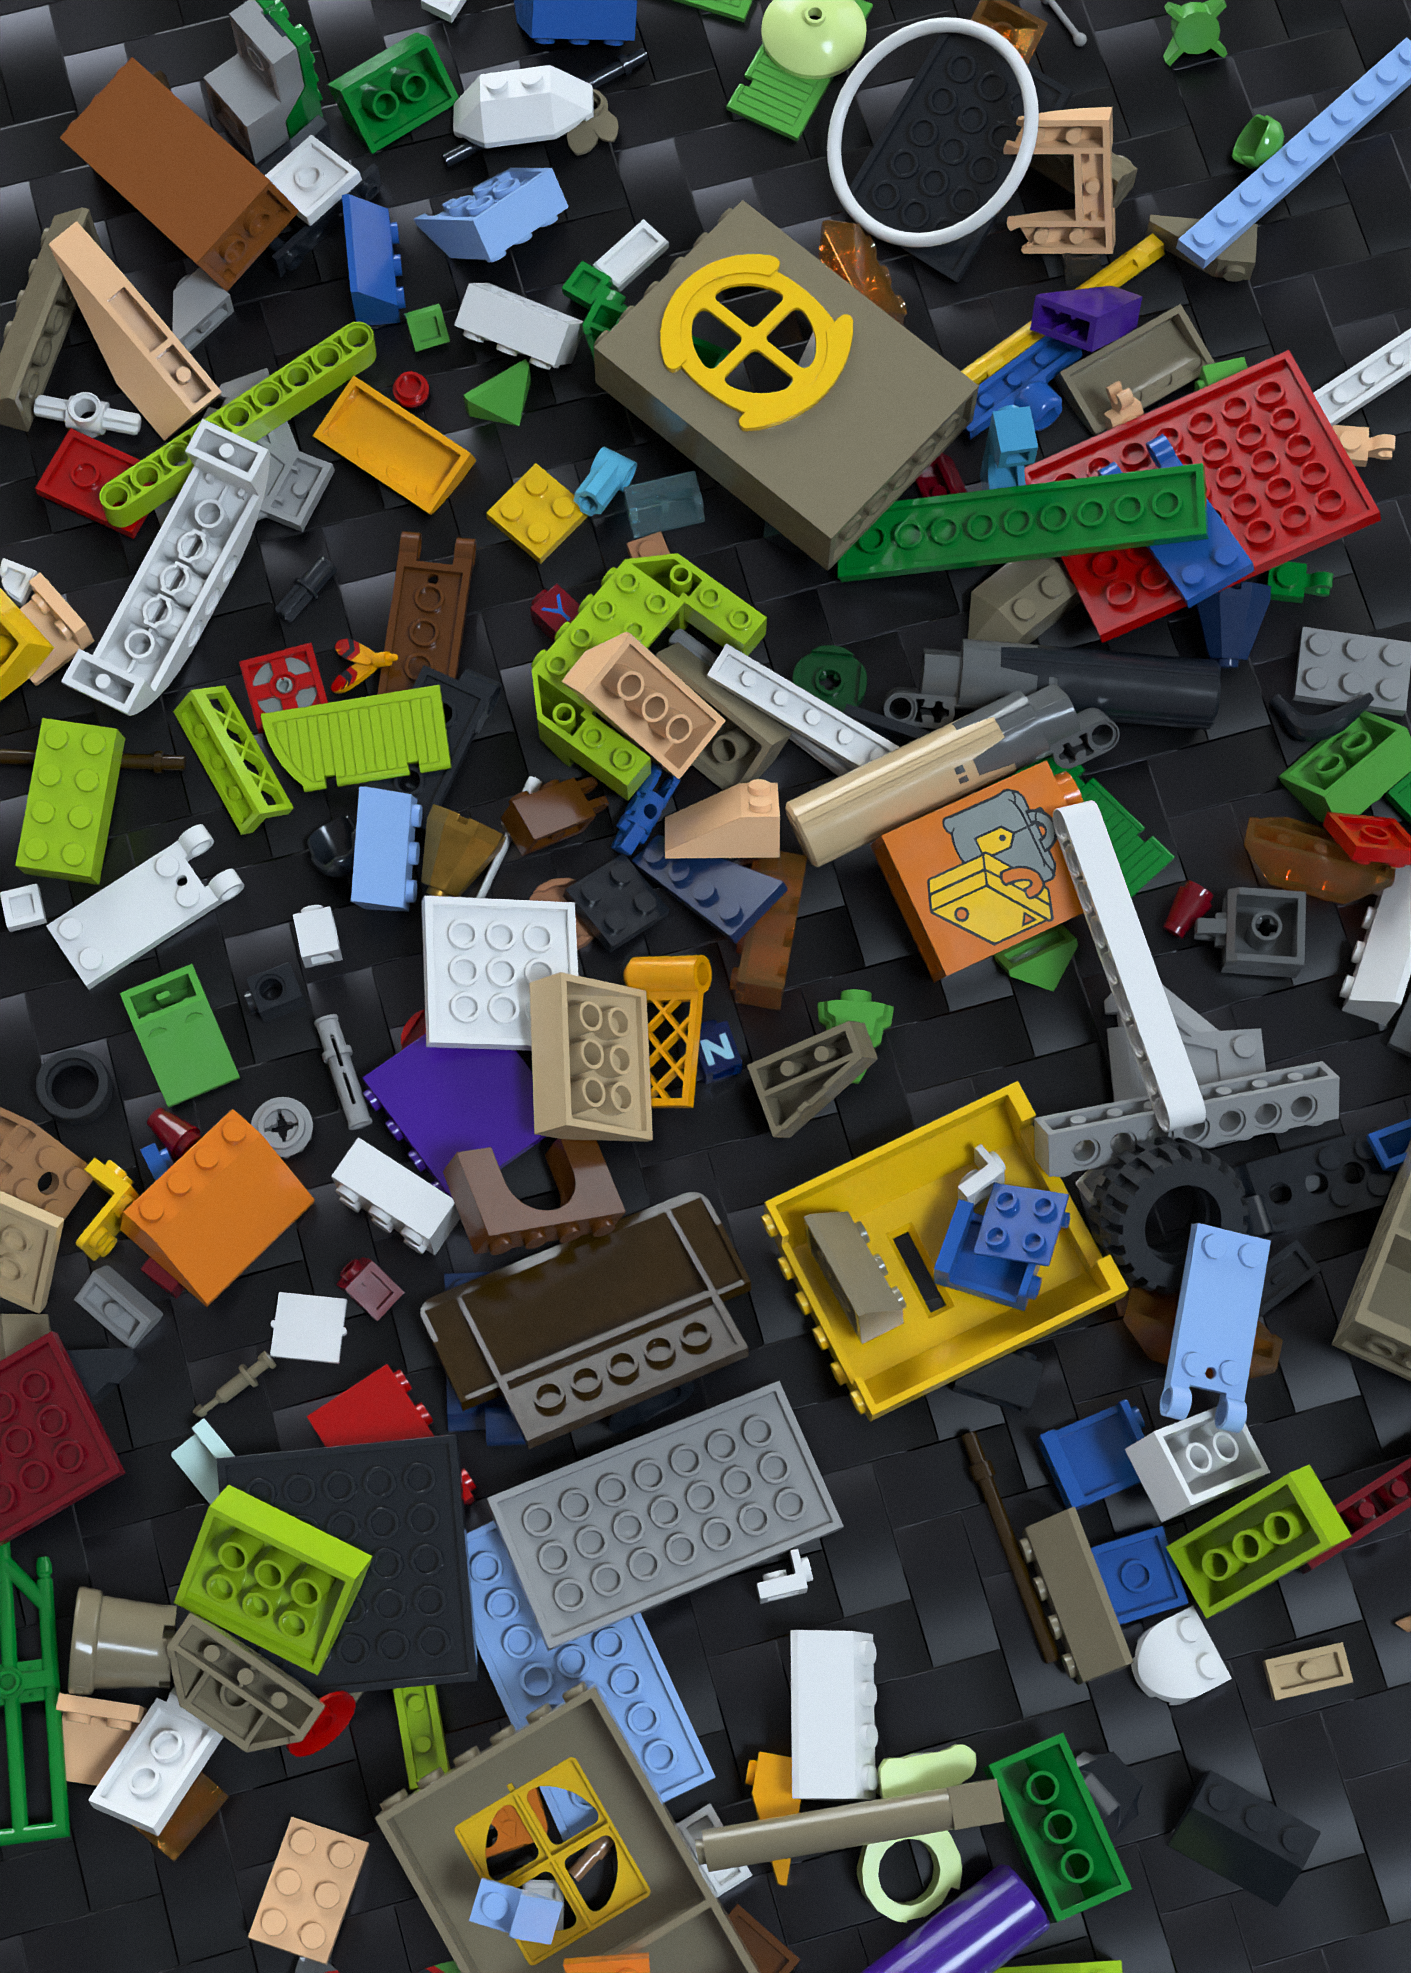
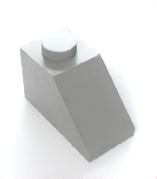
(198, 308)

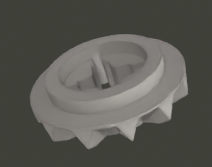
(295, 1114)

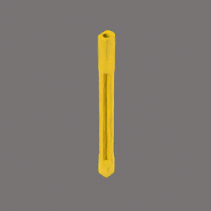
(1114, 275)

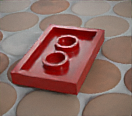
(80, 472)

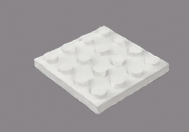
(481, 967)

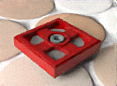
(283, 681)

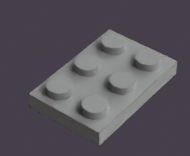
(1345, 666)

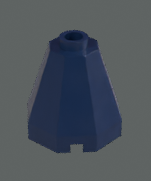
(1232, 621)

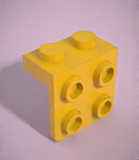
(100, 1234)

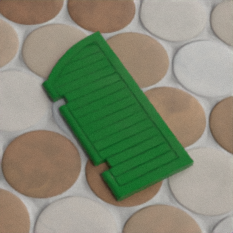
(1137, 859)

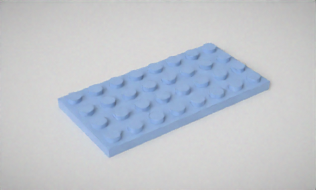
(616, 1658)

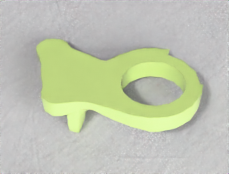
(906, 1776)

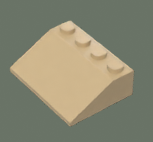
(590, 1060)

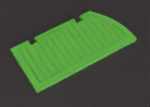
(778, 98)

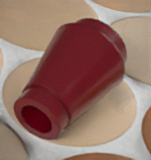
(1189, 904)
(173, 1132)

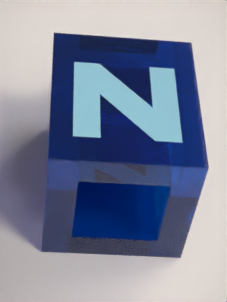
(717, 1052)

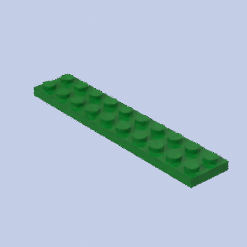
(1032, 523)

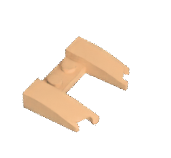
(1091, 225)

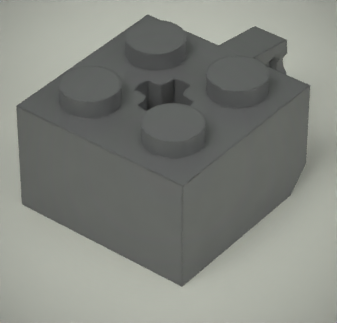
(1246, 949)

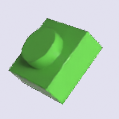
(427, 327)

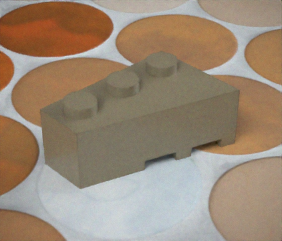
(810, 1075)

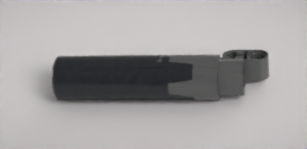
(1121, 684)

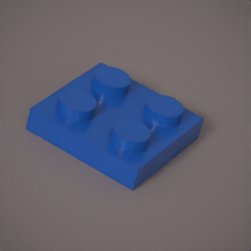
(1140, 1575)

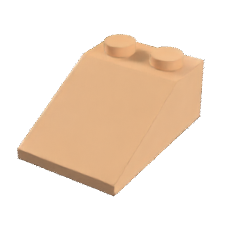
(728, 824)

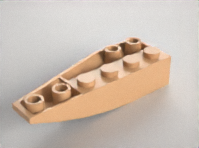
(133, 339)

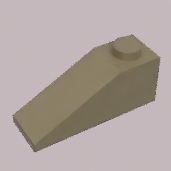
(1232, 264)

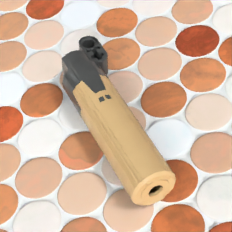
(945, 769)

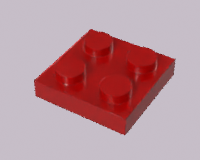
(1370, 838)

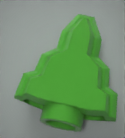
(858, 1007)

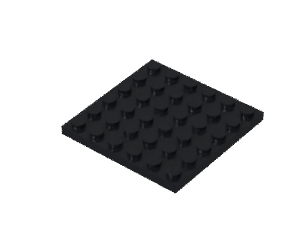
(408, 1513)

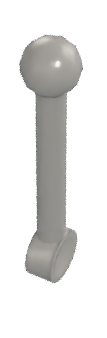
(1078, 38)

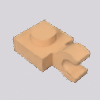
(1123, 404)
(1360, 446)

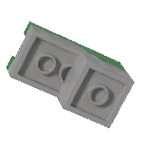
(271, 82)

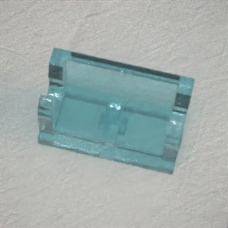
(664, 504)

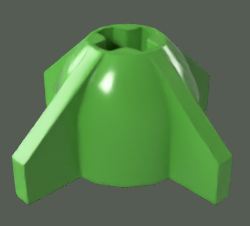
(1194, 29)

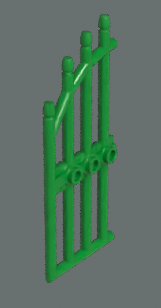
(29, 1683)

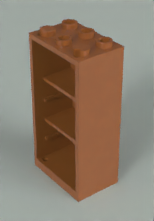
(179, 173)

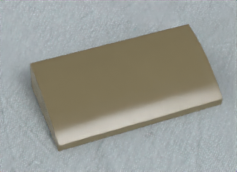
(1147, 360)

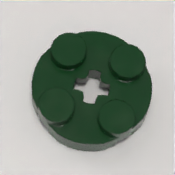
(836, 662)

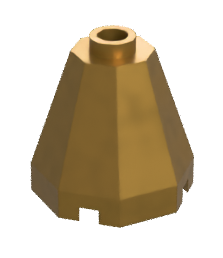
(456, 851)

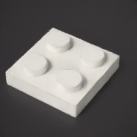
(313, 178)

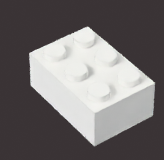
(519, 325)
(395, 1198)
(1194, 1464)

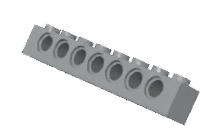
(1249, 1104)

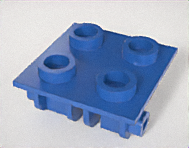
(1022, 1224)

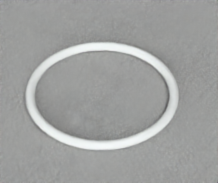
(1015, 176)

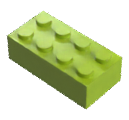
(70, 801)
(1258, 1541)

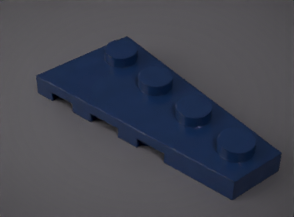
(713, 888)

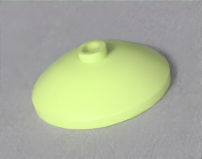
(812, 46)

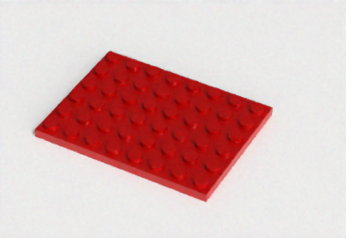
(1268, 474)

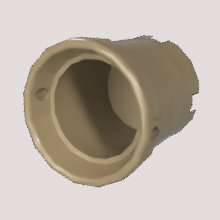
(119, 1643)

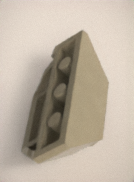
(1021, 601)
(238, 1689)

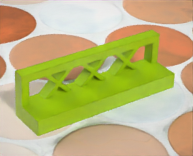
(224, 758)

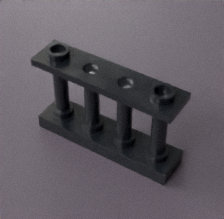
(291, 254)

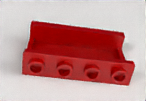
(377, 1412)

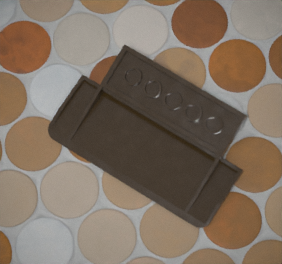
(595, 1320)

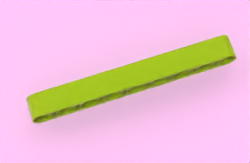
(245, 408)

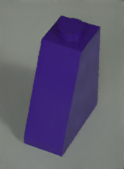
(1086, 316)

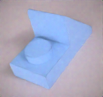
(516, 1911)

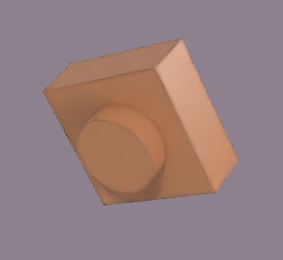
(648, 546)

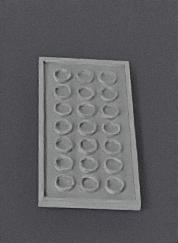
(663, 1515)

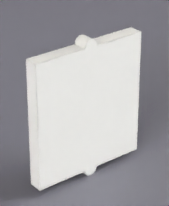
(308, 1328)

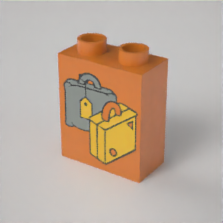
(983, 870)

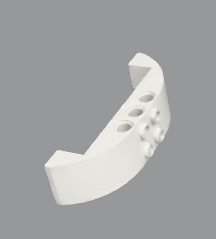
(179, 575)

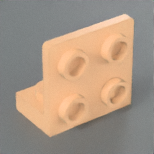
(57, 624)
(95, 1734)

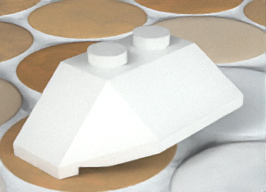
(522, 106)

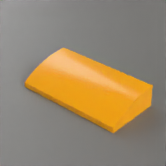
(394, 446)

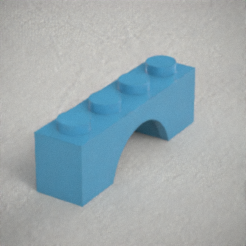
(1008, 448)

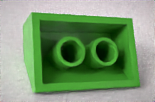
(1351, 767)

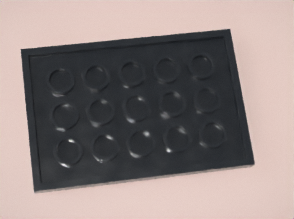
(946, 147)

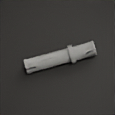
(329, 1030)

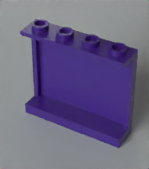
(455, 1103)

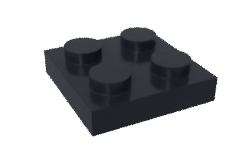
(616, 903)

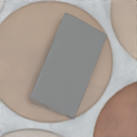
(118, 1306)

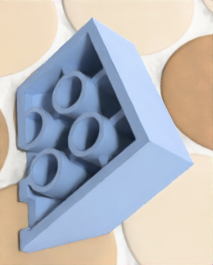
(496, 215)

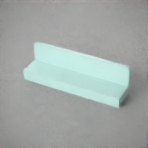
(199, 1461)

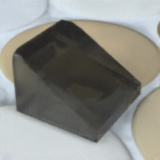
(1079, 267)

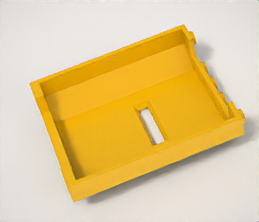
(915, 1190)

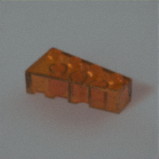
(769, 941)

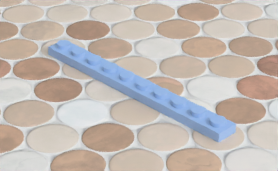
(1298, 158)

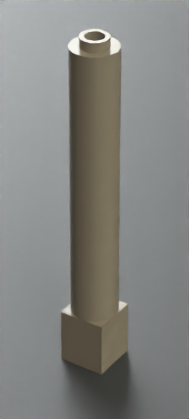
(850, 1825)

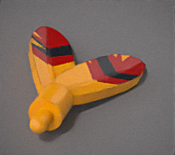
(365, 664)

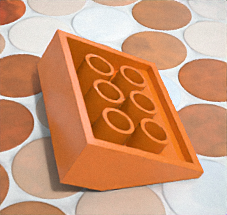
(217, 1208)

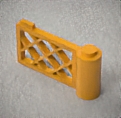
(673, 981)

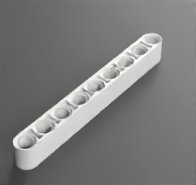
(1129, 966)

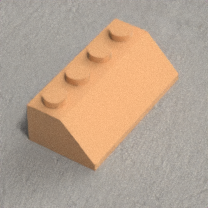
(645, 702)

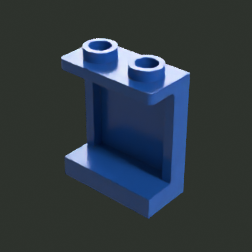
(982, 1276)
(1090, 1455)

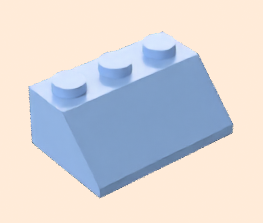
(385, 850)

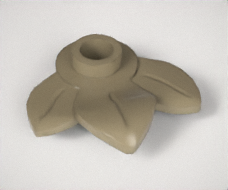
(601, 126)

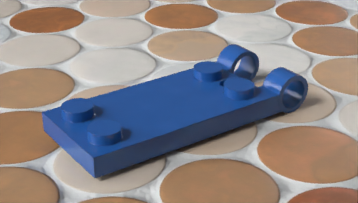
(1198, 566)

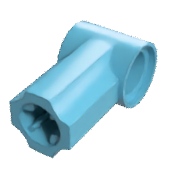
(606, 477)

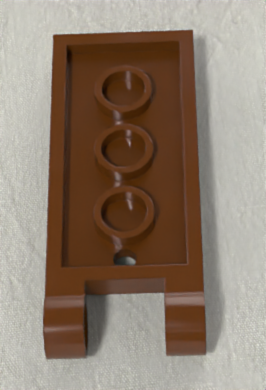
(425, 616)

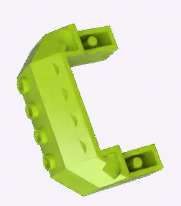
(641, 600)

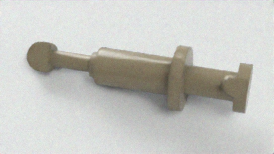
(239, 1382)

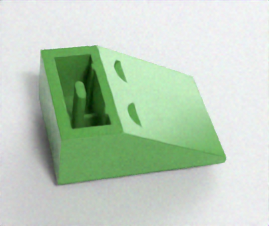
(180, 1035)

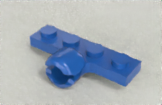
(1025, 384)

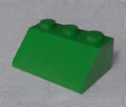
(394, 91)

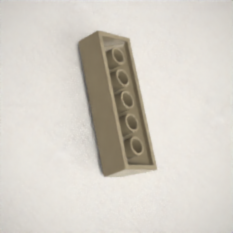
(38, 327)

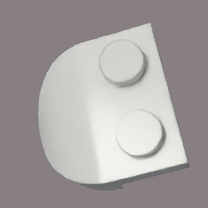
(1178, 1659)

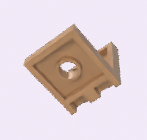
(30, 1153)

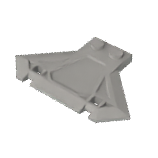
(293, 477)
(1211, 1052)

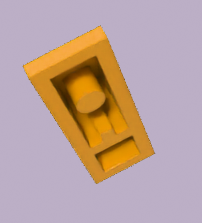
(773, 1796)

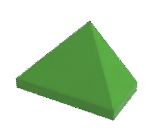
(502, 396)
(1040, 958)

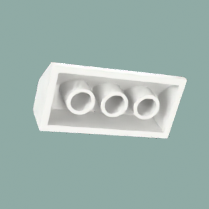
(1383, 956)
(833, 1715)

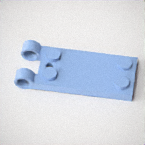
(1216, 1323)

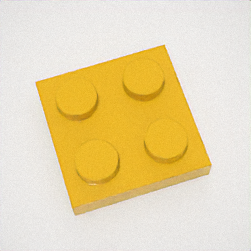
(537, 513)

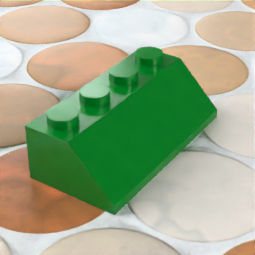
(1058, 1829)

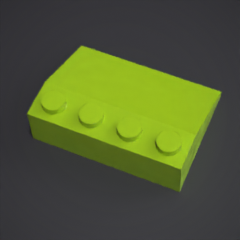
(271, 1578)

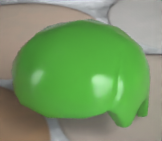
(1258, 141)

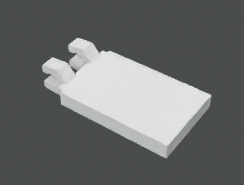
(156, 1766)

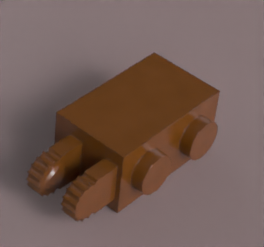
(551, 813)

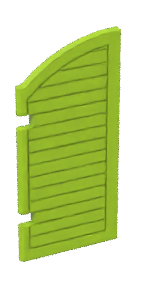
(361, 738)

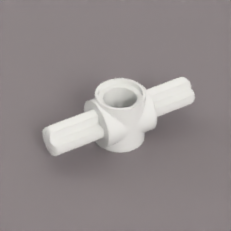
(83, 402)

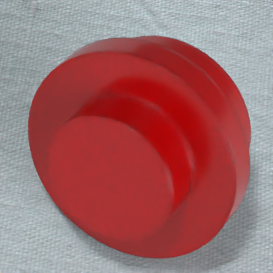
(410, 389)

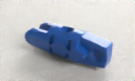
(643, 811)

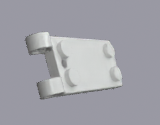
(141, 909)

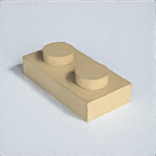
(1307, 1671)

